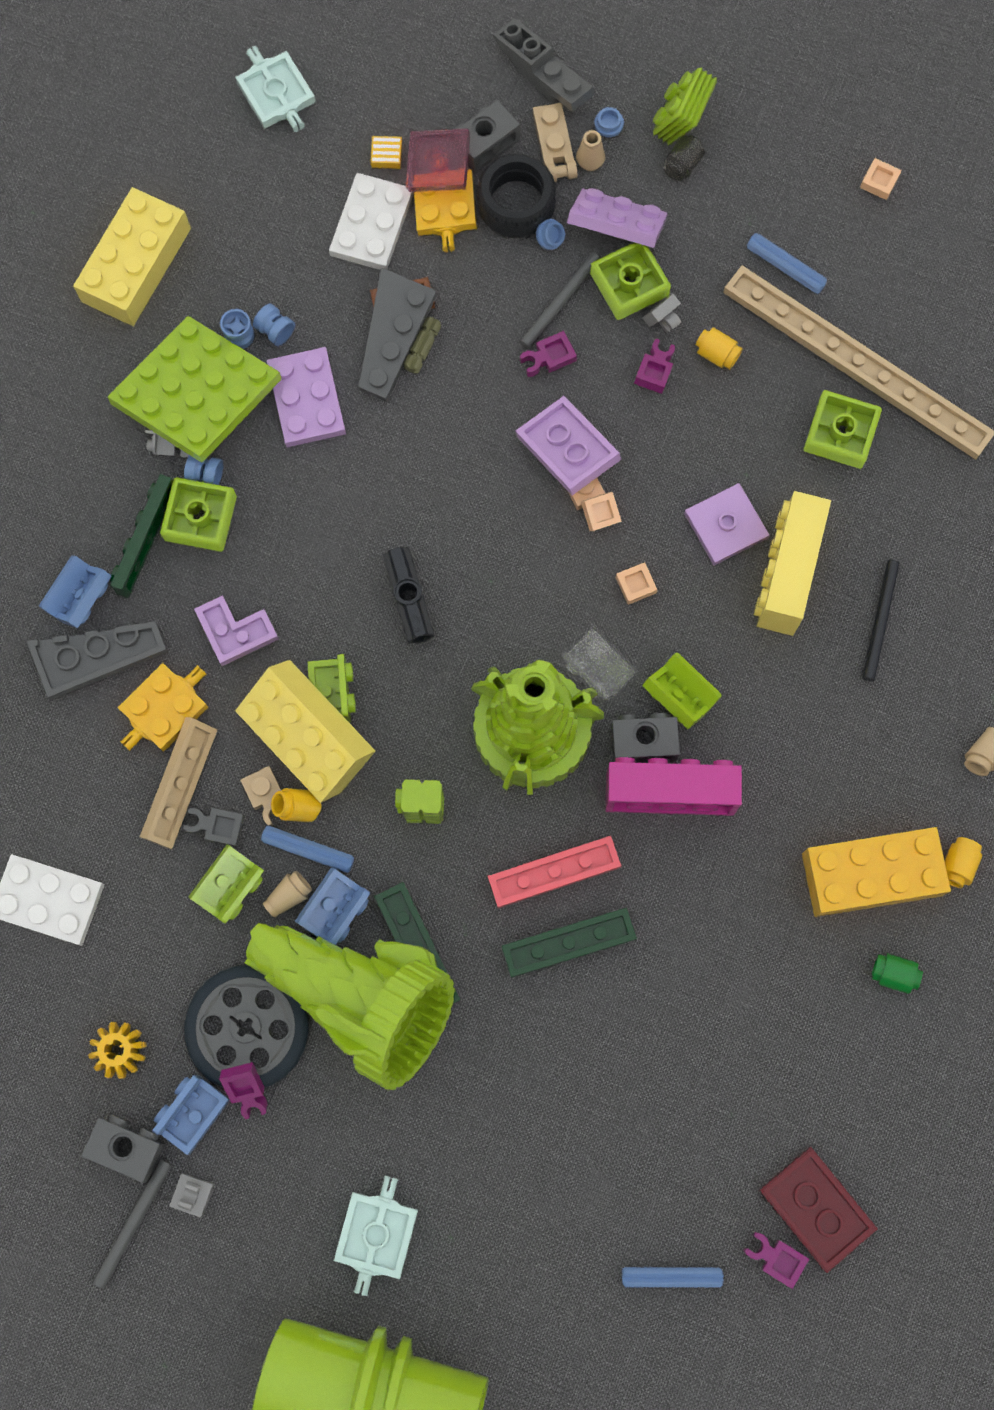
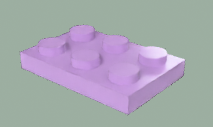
(617, 217)
(307, 397)
(568, 445)

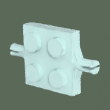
(275, 89)
(376, 1235)

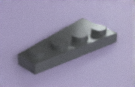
(395, 323)
(82, 659)

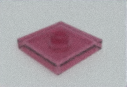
(438, 160)

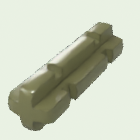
(422, 345)

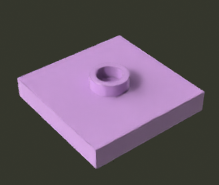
(726, 524)

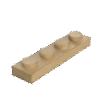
(178, 783)

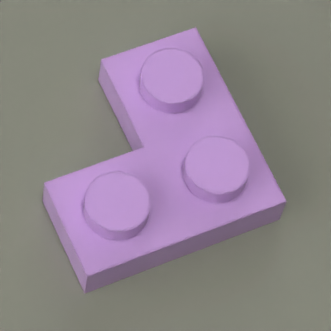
(231, 638)

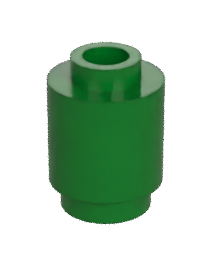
(897, 973)

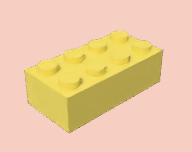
(132, 256)
(793, 564)
(305, 730)

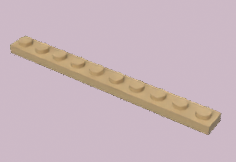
(859, 362)

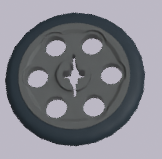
(210, 1002)

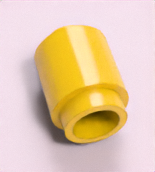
(718, 348)
(295, 805)
(963, 861)

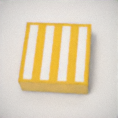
(386, 152)

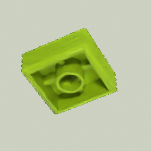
(683, 105)
(636, 263)
(860, 424)
(190, 497)

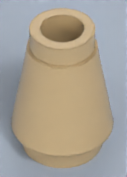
(591, 151)
(981, 755)
(288, 893)

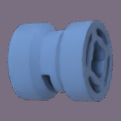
(233, 323)
(275, 325)
(208, 471)

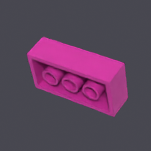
(673, 787)

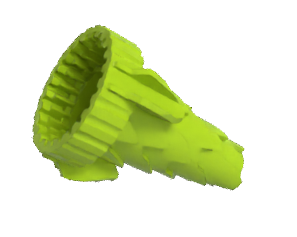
(530, 737)
(373, 1008)

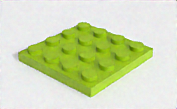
(194, 388)

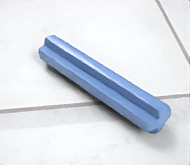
(786, 263)
(307, 849)
(672, 1277)

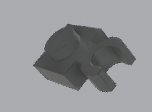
(220, 827)

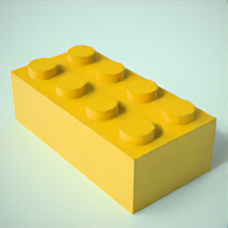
(875, 871)

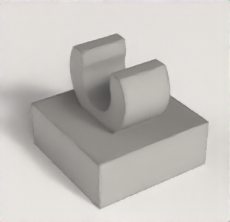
(663, 314)
(191, 1195)

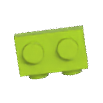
(332, 681)
(682, 690)
(227, 884)

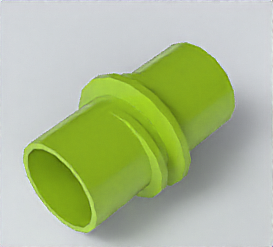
(338, 1372)

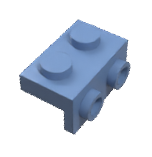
(75, 592)
(333, 907)
(190, 1113)

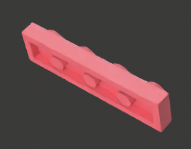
(554, 871)

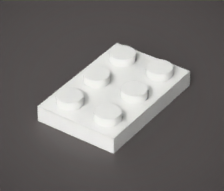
(371, 222)
(48, 899)

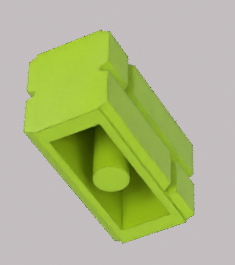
(421, 801)

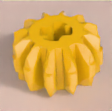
(120, 1062)

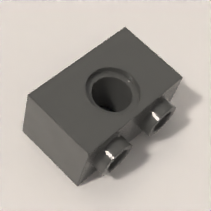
(502, 131)
(659, 725)
(104, 1150)

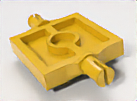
(446, 212)
(161, 706)

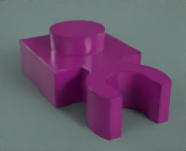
(552, 352)
(655, 368)
(244, 1086)
(781, 1260)

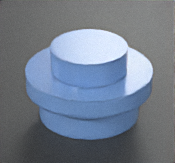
(609, 122)
(550, 234)

